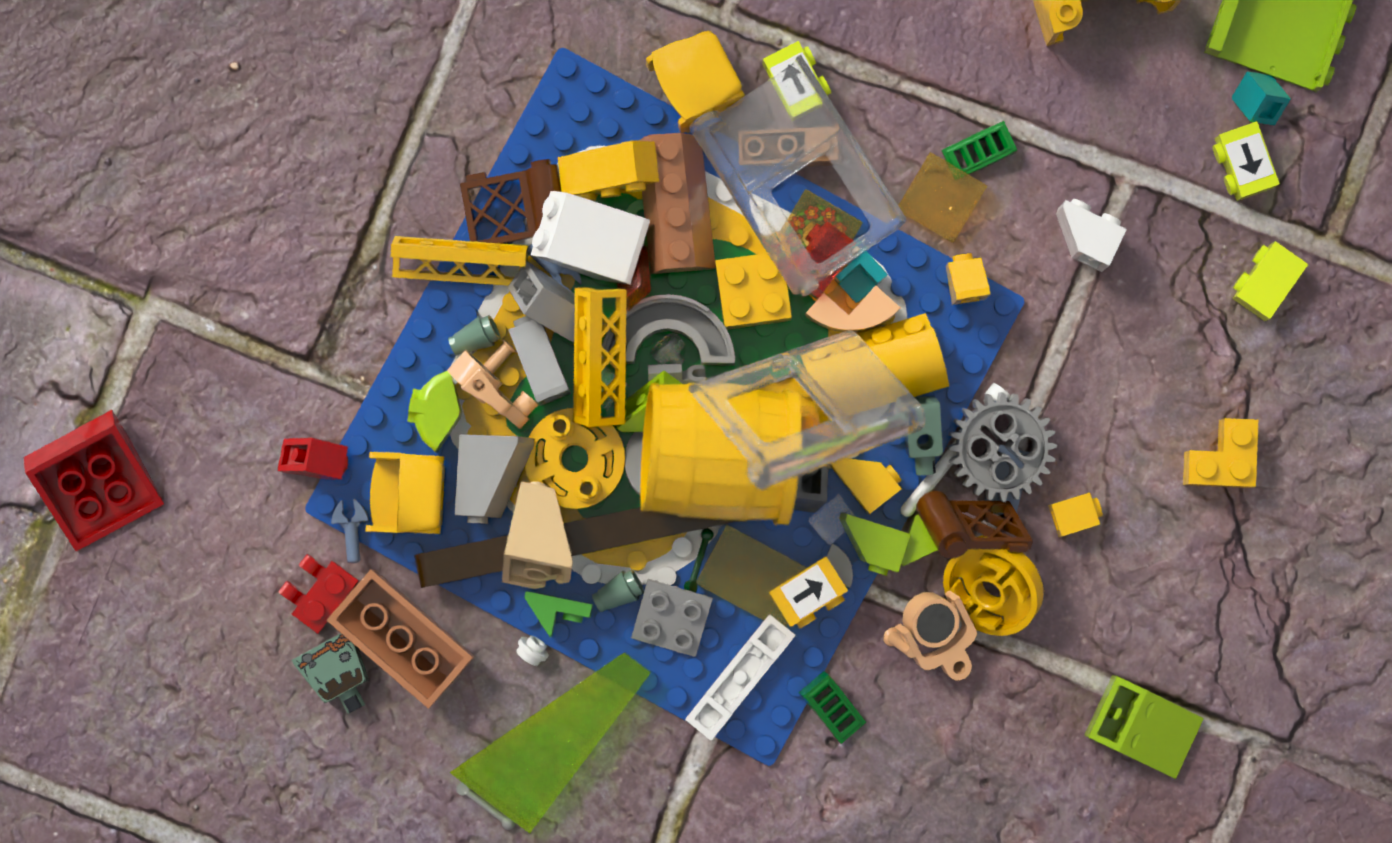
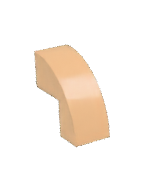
(870, 312)

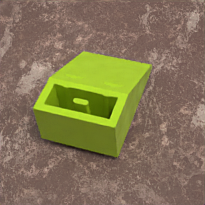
(1143, 726)

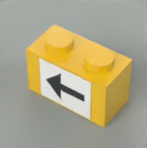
(808, 592)

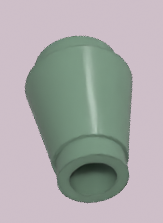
(475, 336)
(619, 591)

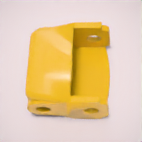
(696, 77)
(406, 493)

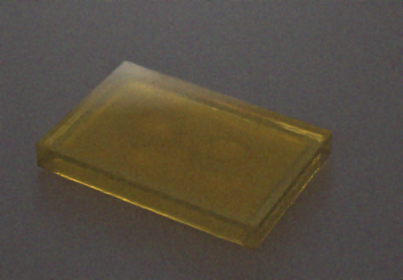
(745, 572)

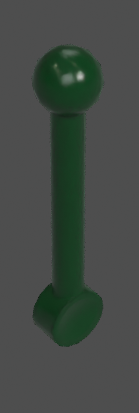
(706, 535)

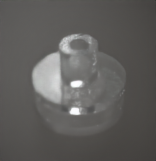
(668, 349)

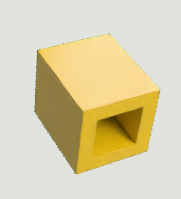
(1075, 514)

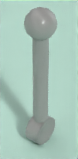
(463, 790)

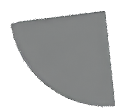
(841, 564)

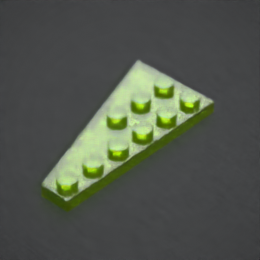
(540, 756)

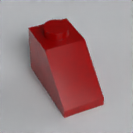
(313, 458)

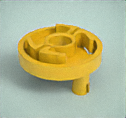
(585, 486)
(1013, 576)

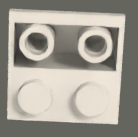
(1089, 236)

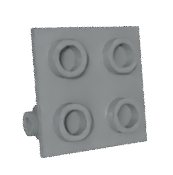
(671, 617)

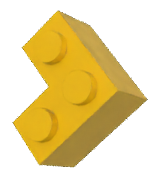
(1233, 463)

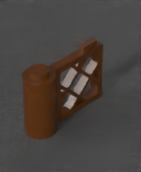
(535, 189)
(954, 530)

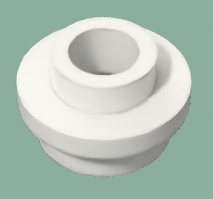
(532, 650)

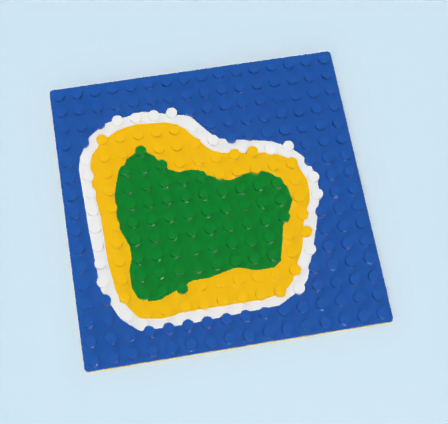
(588, 109)

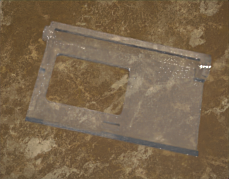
(773, 137)
(845, 381)

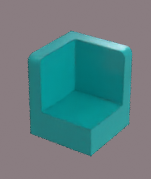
(1260, 98)
(860, 276)

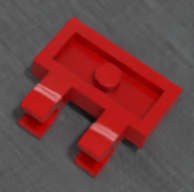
(325, 595)

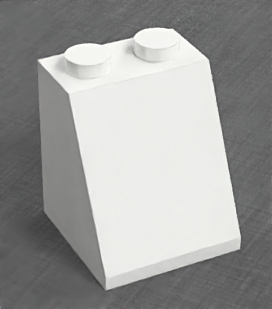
(589, 237)

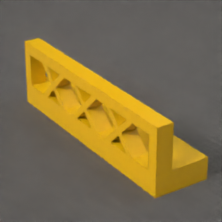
(460, 253)
(589, 360)

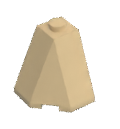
(536, 540)

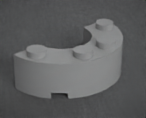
(676, 315)

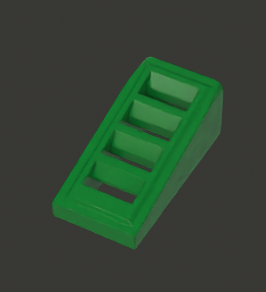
(1004, 136)
(818, 685)

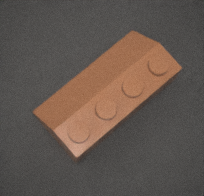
(678, 207)
(400, 638)

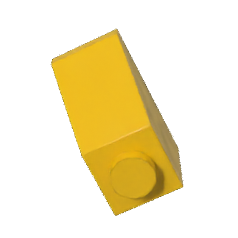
(967, 279)
(868, 481)

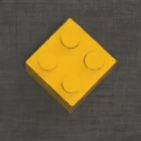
(752, 291)

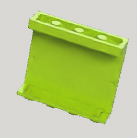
(1282, 37)

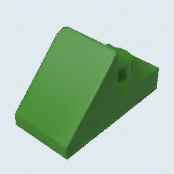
(546, 609)

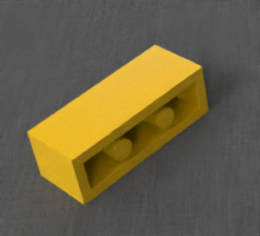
(609, 170)

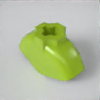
(435, 410)

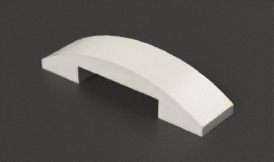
(740, 677)

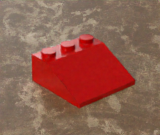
(92, 480)

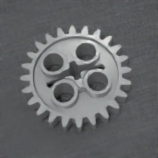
(982, 468)

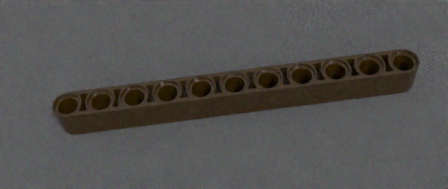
(582, 536)

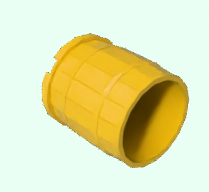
(698, 470)

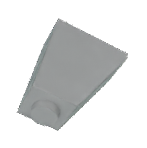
(544, 300)
(538, 360)
(488, 474)

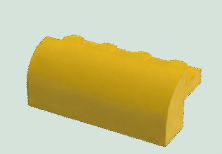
(910, 353)

